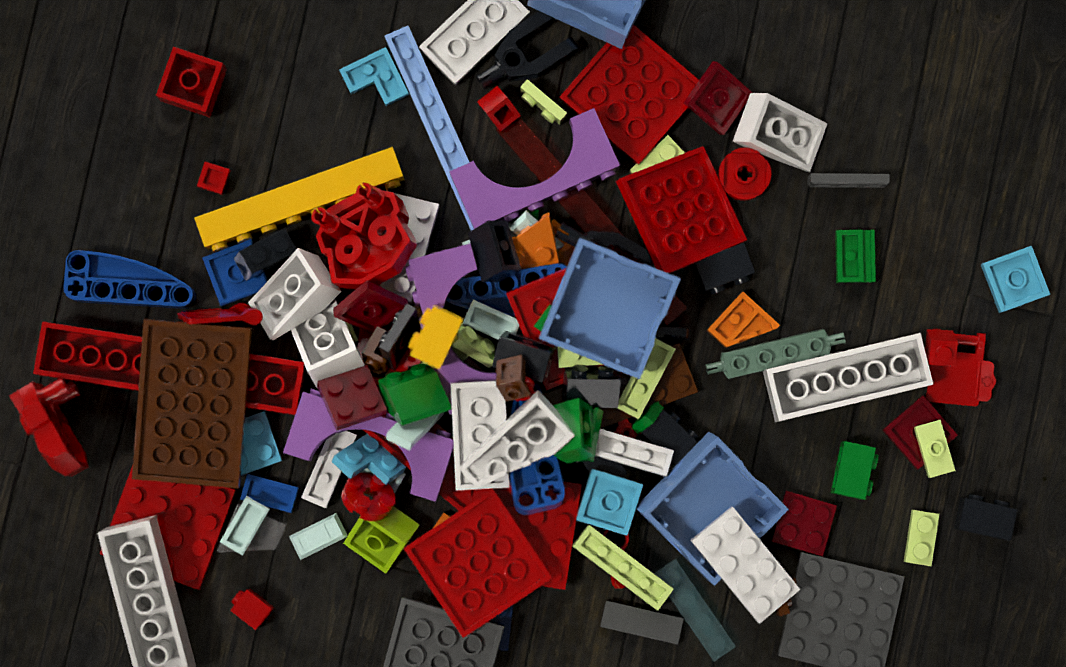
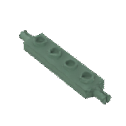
(775, 353)

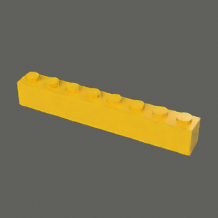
(296, 200)

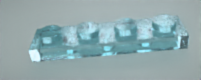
(695, 611)

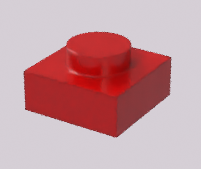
(213, 178)

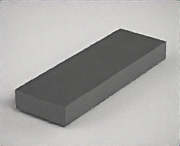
(848, 180)
(641, 622)

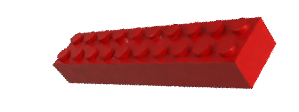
(115, 362)

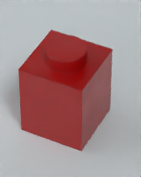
(498, 108)
(941, 347)
(251, 608)

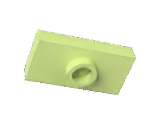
(934, 448)

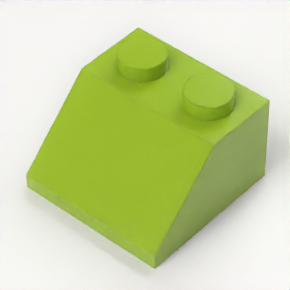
(382, 540)

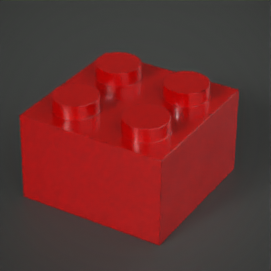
(191, 82)

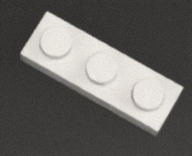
(633, 453)
(325, 473)

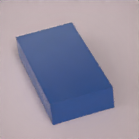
(270, 493)

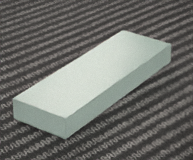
(411, 433)

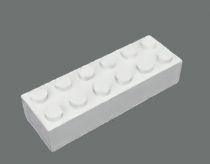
(847, 377)
(146, 594)

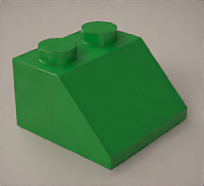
(413, 394)

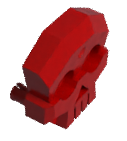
(359, 225)
(44, 419)

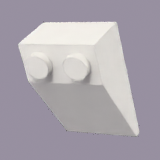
(780, 131)
(294, 293)
(326, 345)

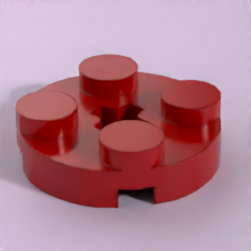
(755, 164)
(370, 484)

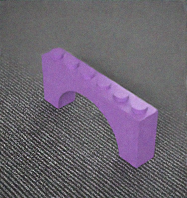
(589, 160)
(433, 279)
(427, 458)

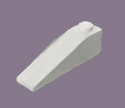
(525, 437)

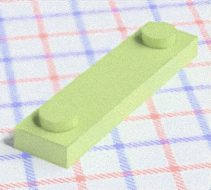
(622, 567)

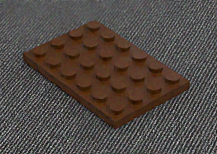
(191, 403)

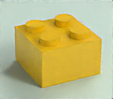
(436, 336)

